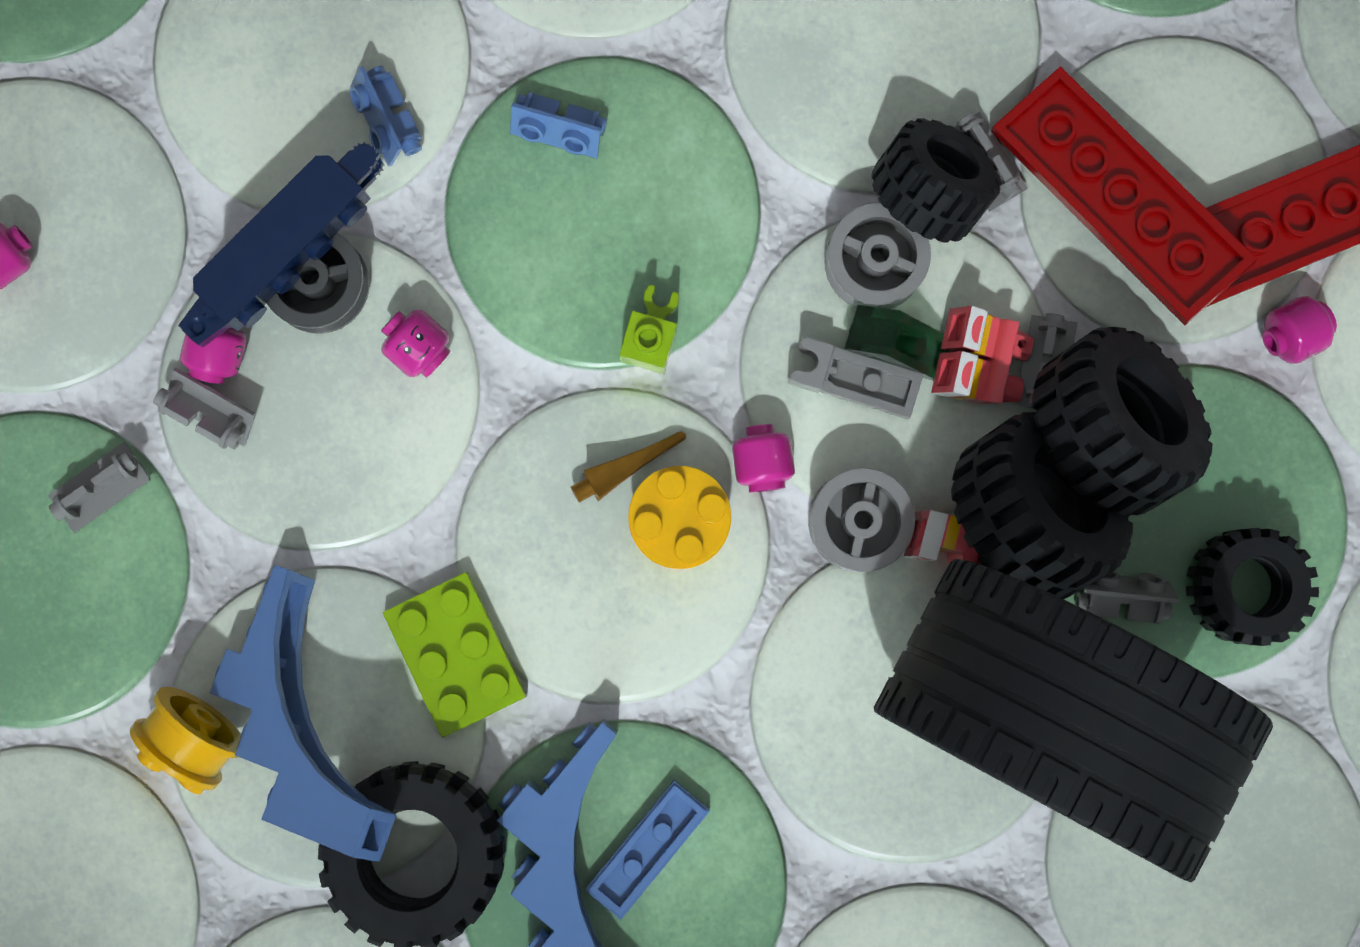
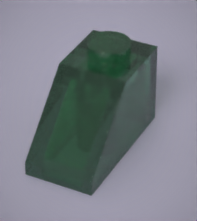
(895, 339)

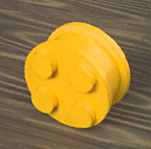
(679, 517)
(185, 739)

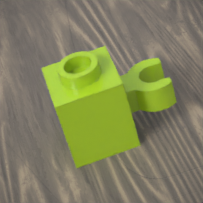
(650, 335)

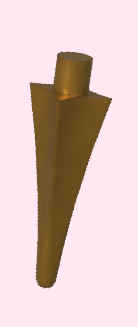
(607, 476)

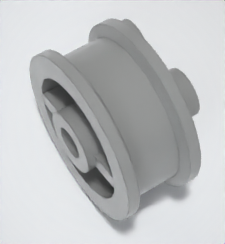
(875, 258)
(861, 520)

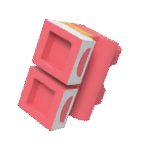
(980, 357)
(936, 533)

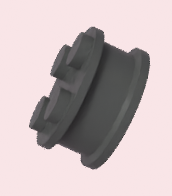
(328, 291)

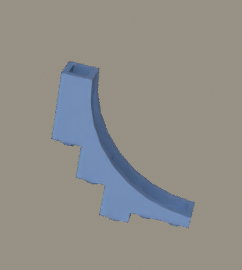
(267, 677)
(548, 826)

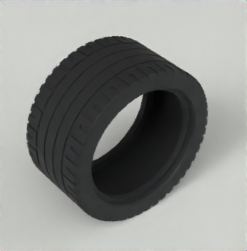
(1076, 715)

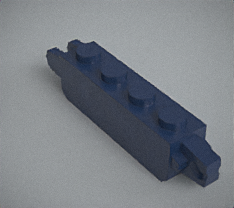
(279, 242)

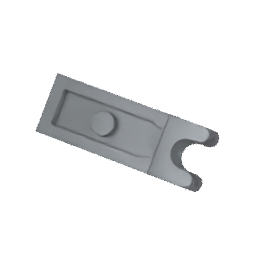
(858, 379)

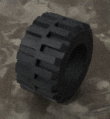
(935, 180)
(1288, 578)

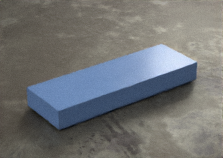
(647, 849)

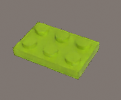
(454, 654)

